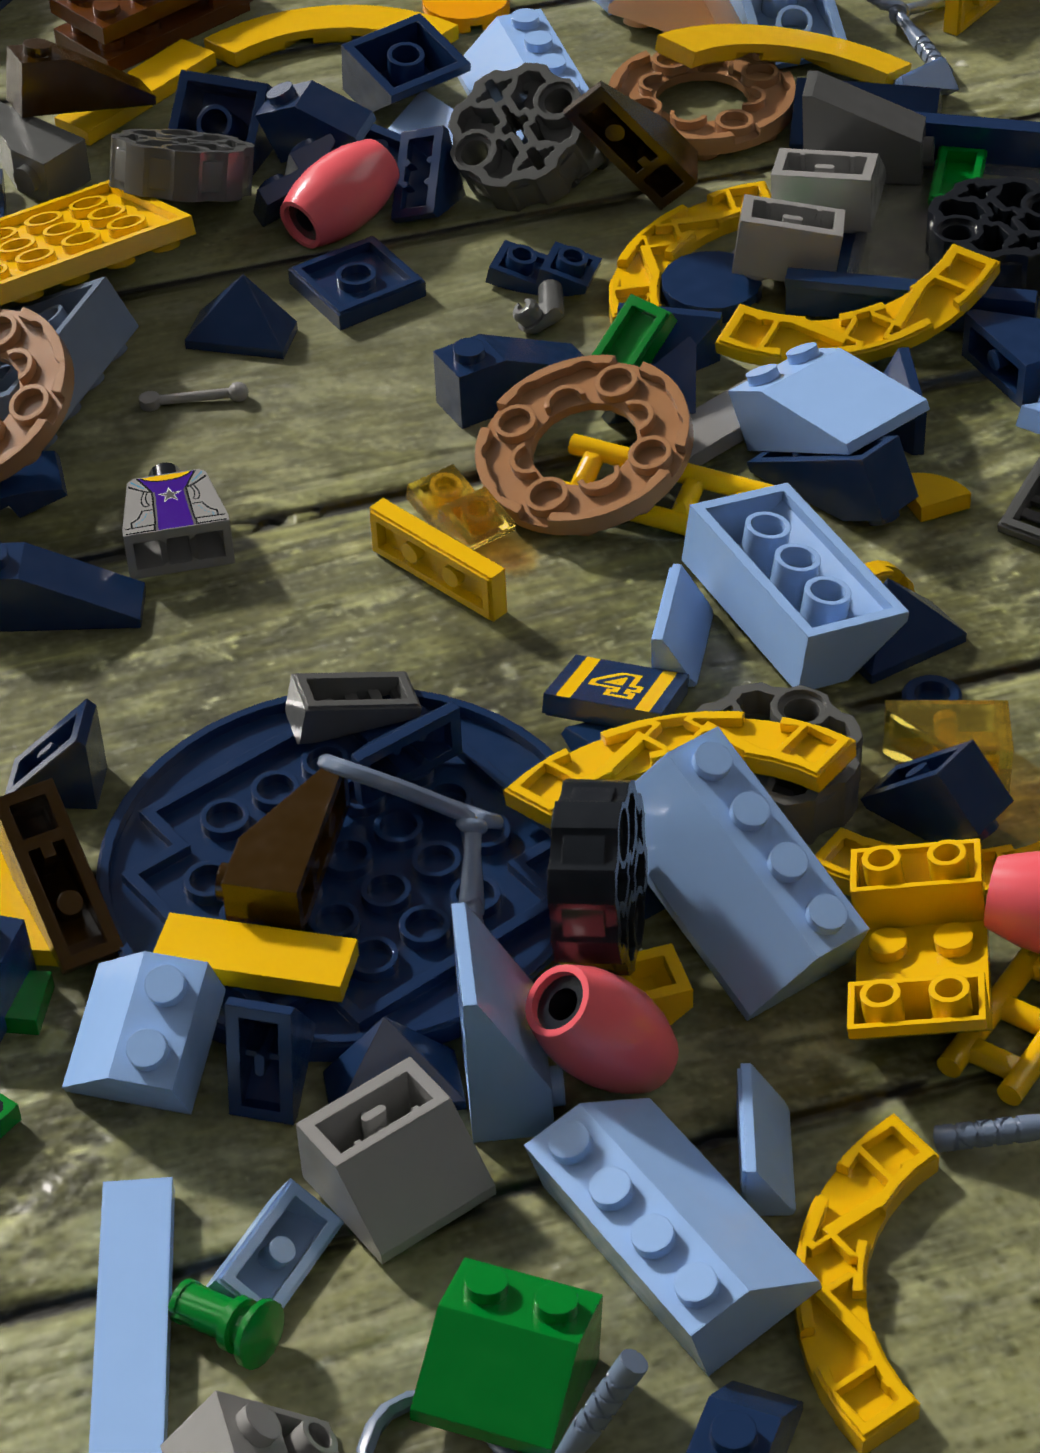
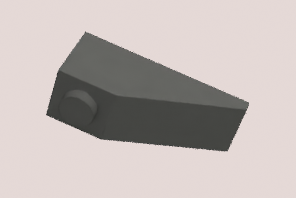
(41, 156)

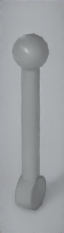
(151, 400)

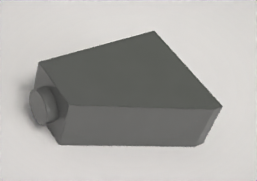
(857, 121)

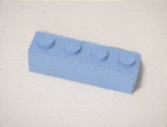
(516, 40)
(790, 584)
(741, 877)
(670, 1226)

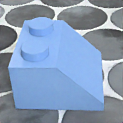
(146, 1031)

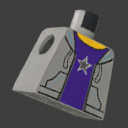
(174, 523)

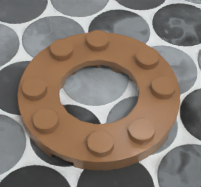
(759, 121)
(570, 387)
(44, 391)

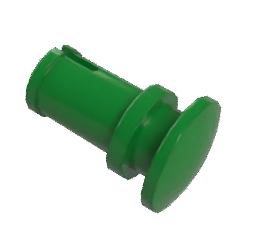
(238, 1324)

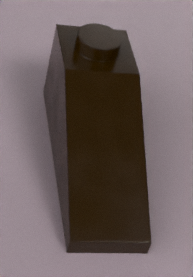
(56, 80)
(636, 142)
(285, 856)
(55, 877)

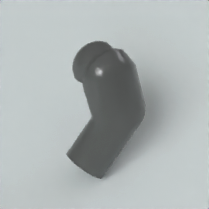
(540, 316)

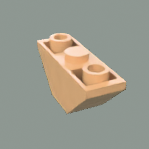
(673, 14)

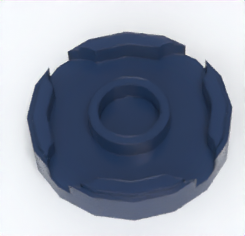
(707, 284)

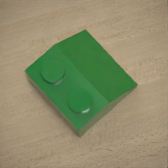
(508, 1357)

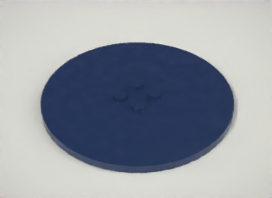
(384, 882)

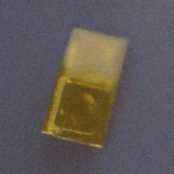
(457, 509)

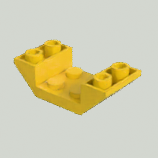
(926, 945)

